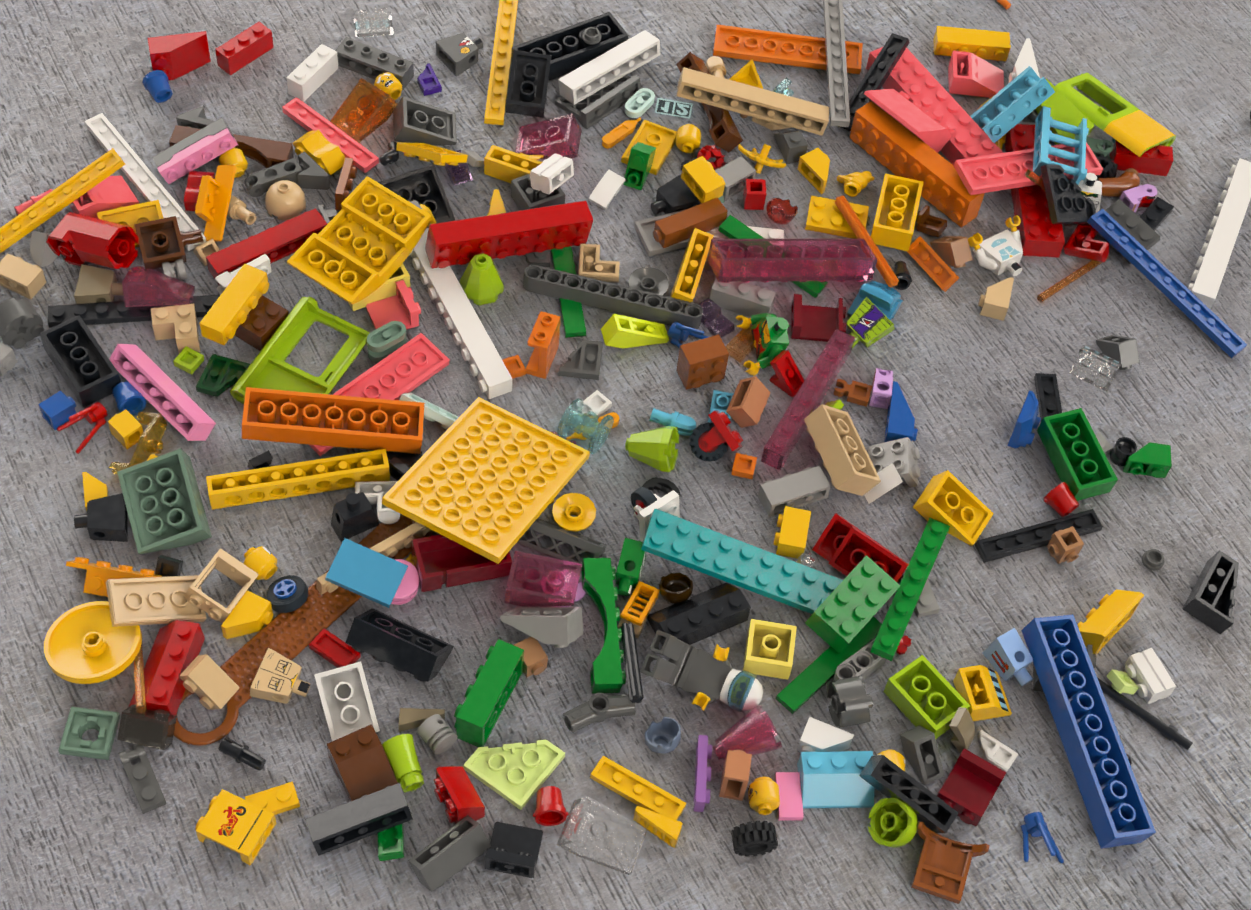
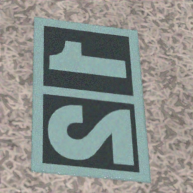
(673, 108)

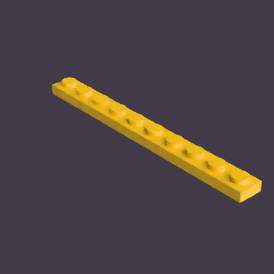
(501, 62)

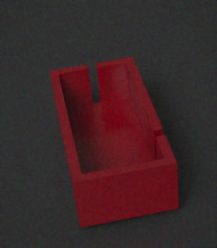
(449, 563)

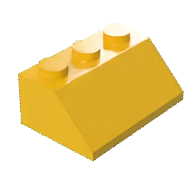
(1108, 618)

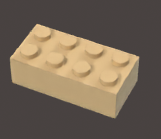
(841, 450)

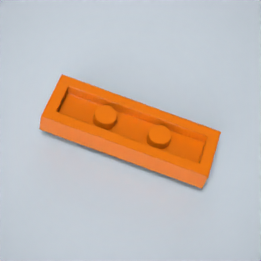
(932, 264)

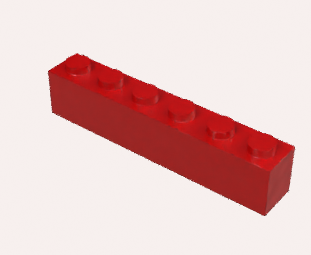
(274, 242)

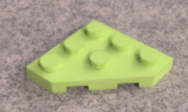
(515, 769)

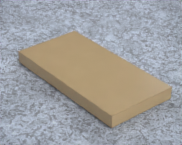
(151, 601)

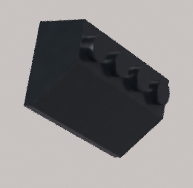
(702, 614)
(398, 644)

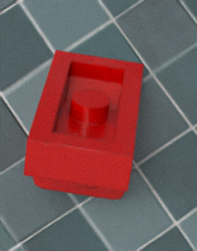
(787, 374)

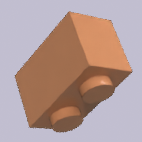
(748, 402)
(735, 775)

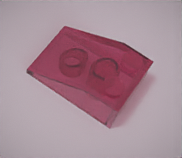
(550, 137)
(154, 288)
(541, 581)

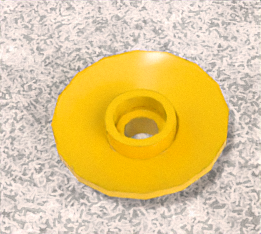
(577, 505)

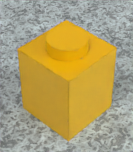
(125, 429)

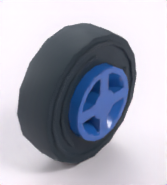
(287, 594)

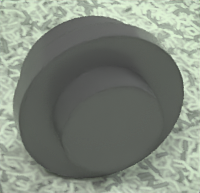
(591, 36)
(1153, 559)

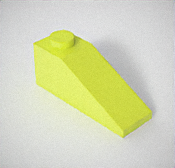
(632, 332)

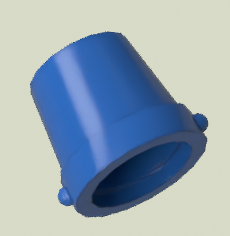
(157, 85)
(128, 398)

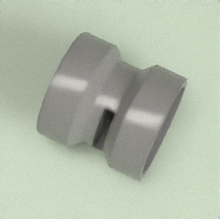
(168, 269)

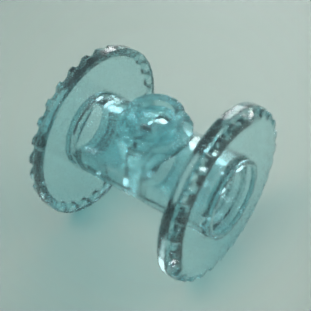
(586, 424)

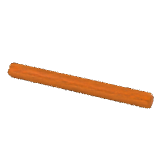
(861, 233)

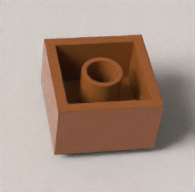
(702, 362)

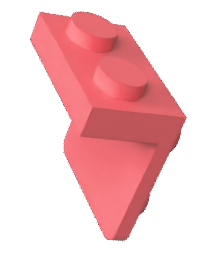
(396, 308)

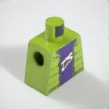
(868, 324)

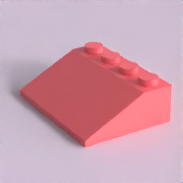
(911, 117)

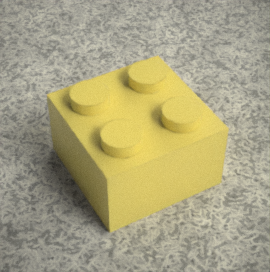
(769, 649)

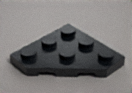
(1065, 197)

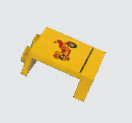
(236, 825)

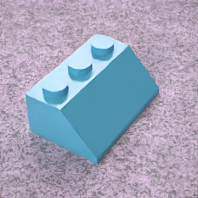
(834, 779)

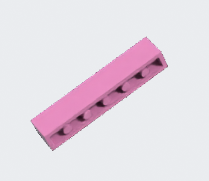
(162, 392)

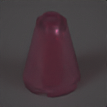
(750, 734)

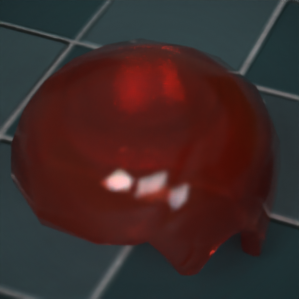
(781, 211)

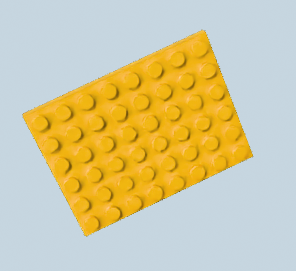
(486, 479)

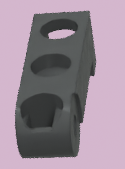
(259, 182)

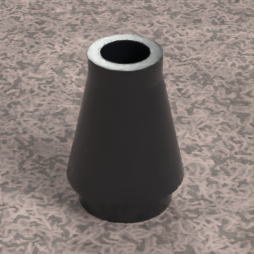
(903, 275)

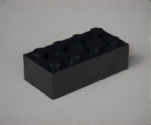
(80, 360)

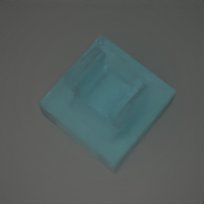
(783, 88)

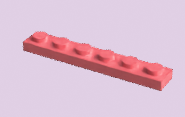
(311, 120)

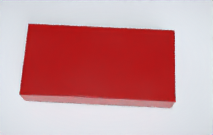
(334, 649)

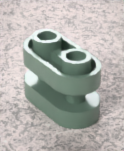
(386, 340)

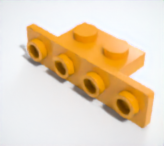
(214, 201)
(99, 573)

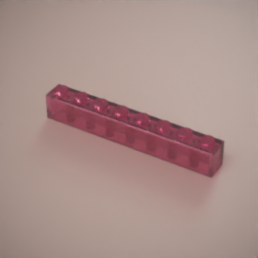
(807, 399)

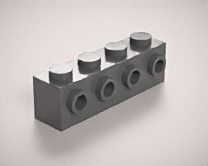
(373, 61)

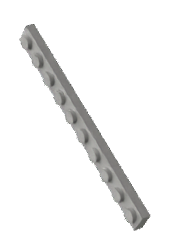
(836, 63)

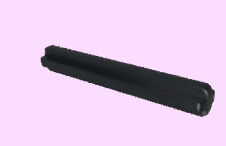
(631, 663)

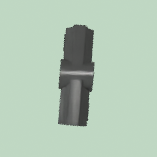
(586, 713)

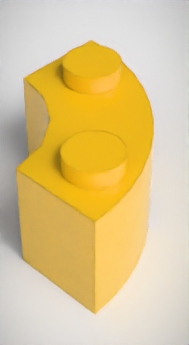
(320, 150)

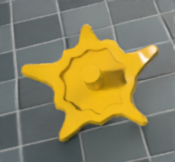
(762, 159)

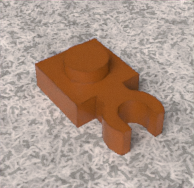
(857, 392)

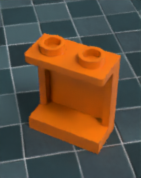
(545, 343)

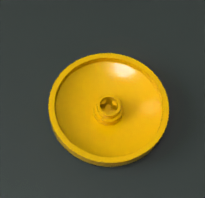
(87, 648)

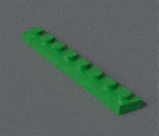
(910, 589)

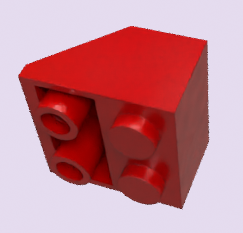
(458, 794)

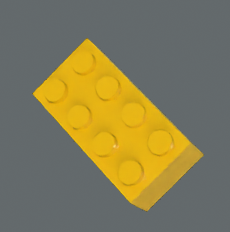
(896, 212)

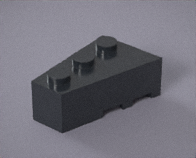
(1213, 593)

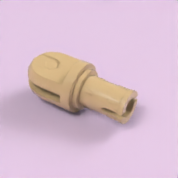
(716, 66)
(238, 210)

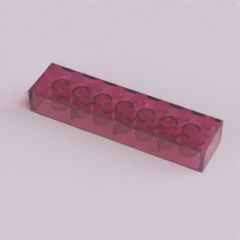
(791, 260)

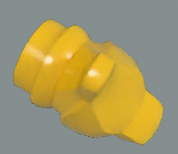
(855, 182)

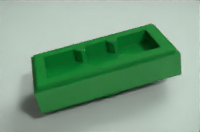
(391, 843)

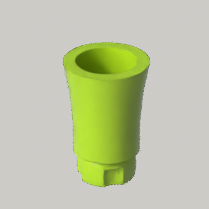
(404, 761)

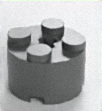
(19, 322)
(849, 701)

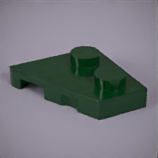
(220, 375)

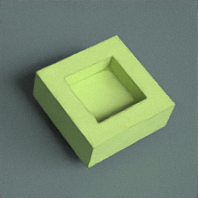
(1122, 682)

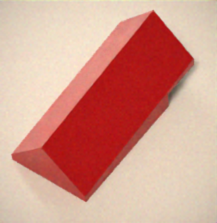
(847, 545)

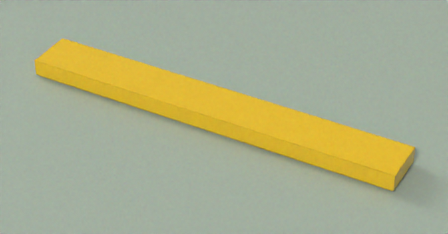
(59, 198)

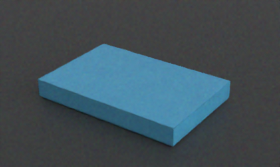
(366, 572)

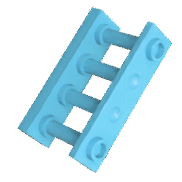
(1012, 104)
(1043, 148)

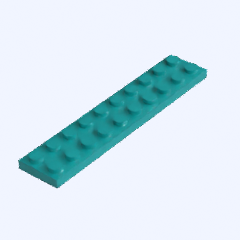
(737, 562)

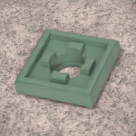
(84, 719)

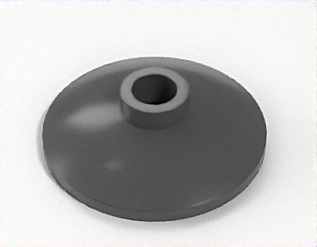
(649, 277)

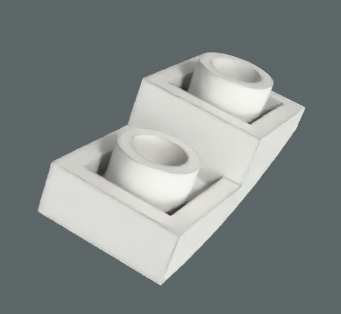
(606, 189)

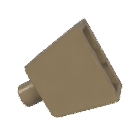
(96, 285)

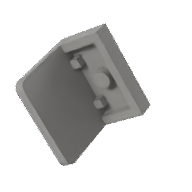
(901, 454)

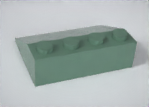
(164, 503)

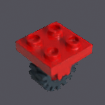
(712, 440)

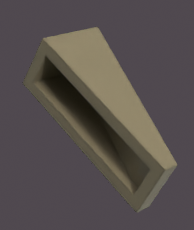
(413, 717)

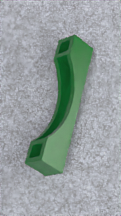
(598, 583)

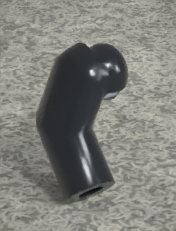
(391, 155)

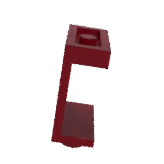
(816, 322)
(971, 786)

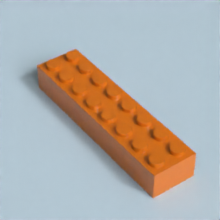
(913, 159)
(332, 420)

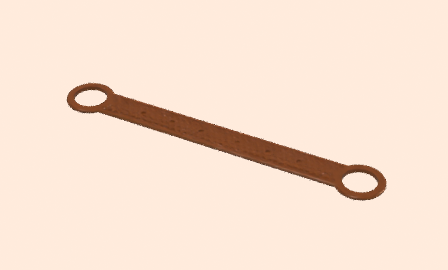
(288, 636)

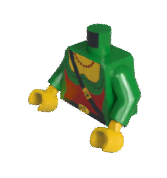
(769, 338)

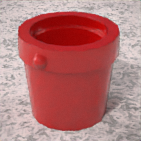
(1061, 500)
(550, 807)

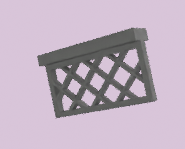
(606, 102)

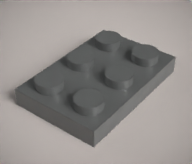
(1133, 225)

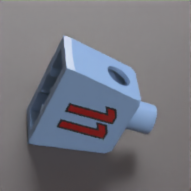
(1010, 657)

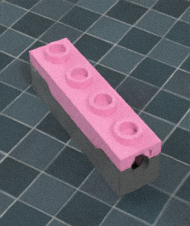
(195, 151)

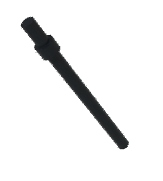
(1169, 732)

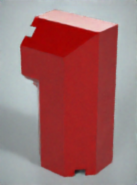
(94, 241)

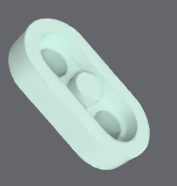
(639, 103)

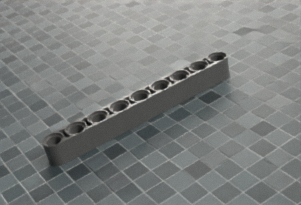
(611, 297)

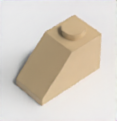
(996, 299)

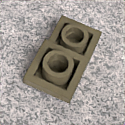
(963, 729)

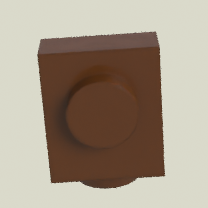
(930, 224)

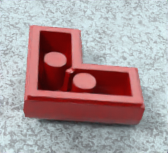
(1083, 246)

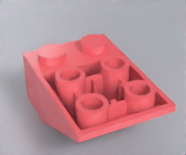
(973, 76)
(105, 196)

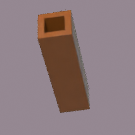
(682, 224)

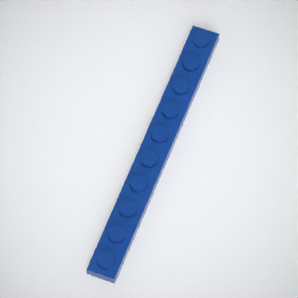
(1167, 283)

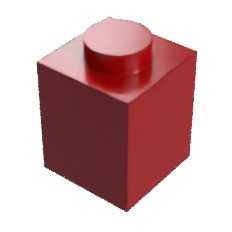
(754, 194)

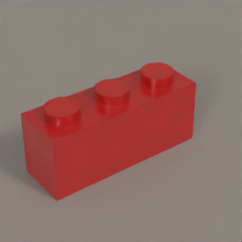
(244, 48)
(1153, 161)

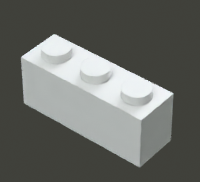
(312, 72)

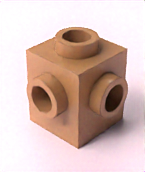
(1065, 545)

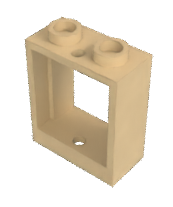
(232, 569)

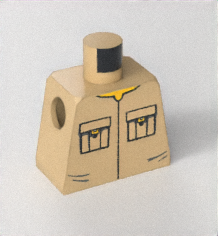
(278, 679)

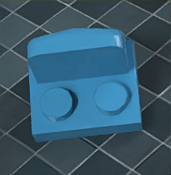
(881, 295)

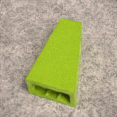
(1063, 111)

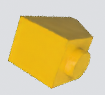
(815, 168)
(247, 616)

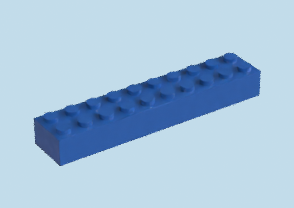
(1088, 732)

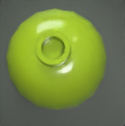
(892, 822)

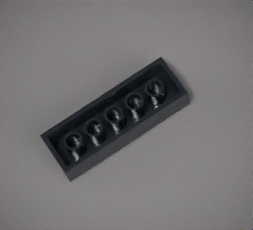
(568, 47)

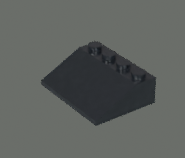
(425, 188)

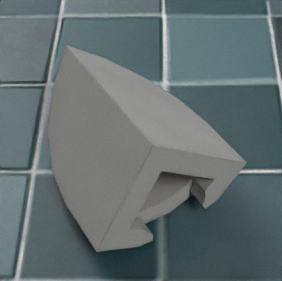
(40, 250)

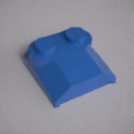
(1026, 421)

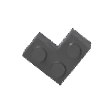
(529, 198)

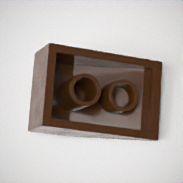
(361, 763)

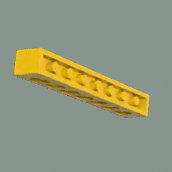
(297, 479)

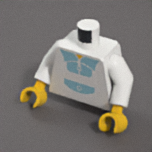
(1000, 251)

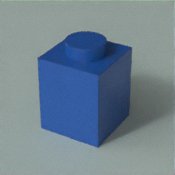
(57, 409)

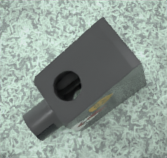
(458, 52)

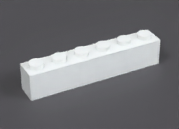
(609, 67)

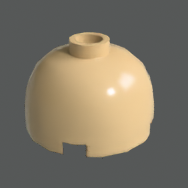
(285, 200)

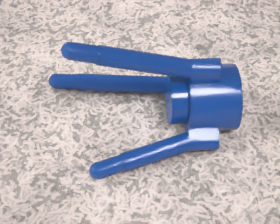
(680, 333)
(1038, 827)

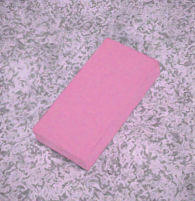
(790, 796)

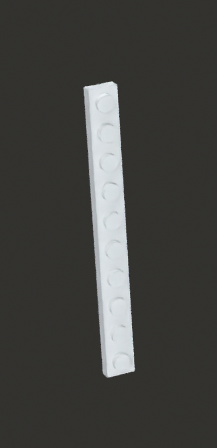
(140, 174)

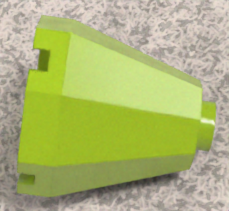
(482, 280)
(655, 447)

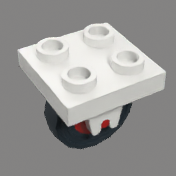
(644, 503)

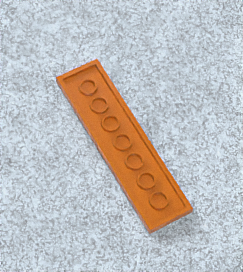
(780, 48)

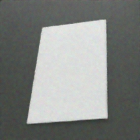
(889, 479)

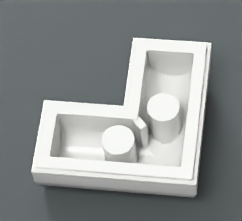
(374, 492)

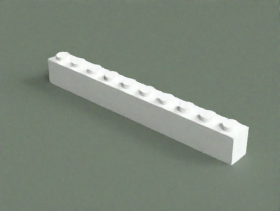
(1223, 235)
(464, 323)

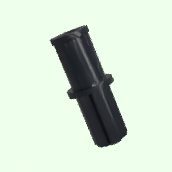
(241, 753)

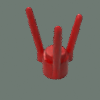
(93, 414)

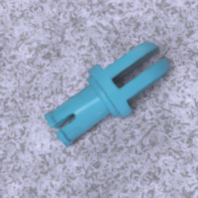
(684, 424)

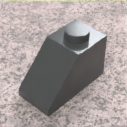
(792, 145)
(1121, 349)
(922, 754)

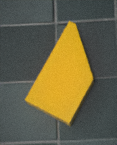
(93, 488)

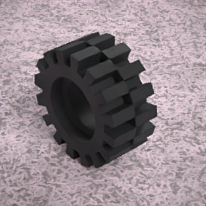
(754, 838)

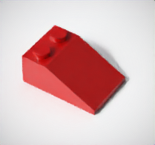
(179, 53)

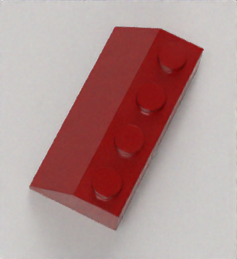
(170, 655)

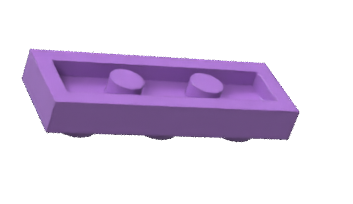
(702, 773)

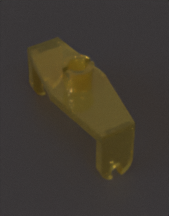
(148, 442)

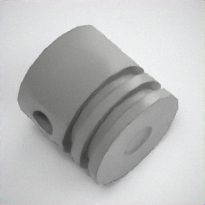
(437, 734)

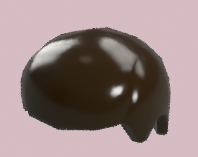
(676, 587)

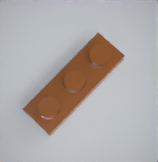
(345, 182)

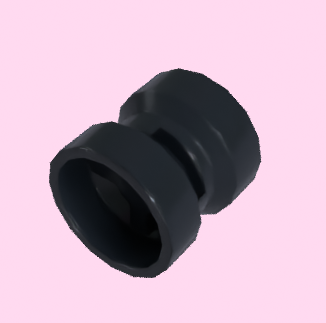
(1122, 450)

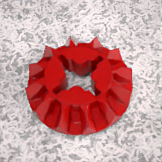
(711, 151)

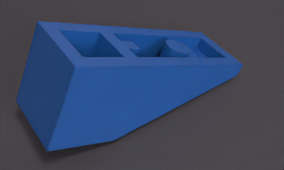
(899, 417)

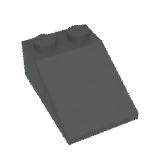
(423, 123)

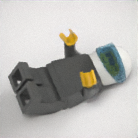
(703, 674)

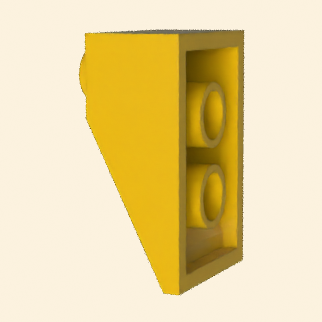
(954, 505)

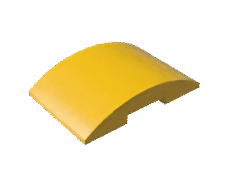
(362, 242)

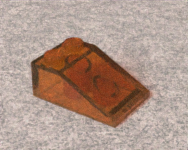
(363, 111)

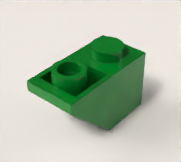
(639, 165)
(1150, 460)

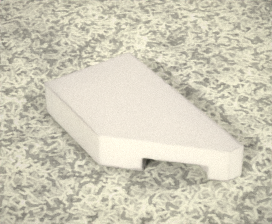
(596, 403)
(996, 752)

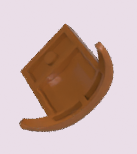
(944, 865)

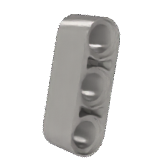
(851, 669)

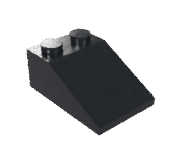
(528, 83)

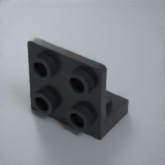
(513, 849)

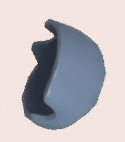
(663, 736)

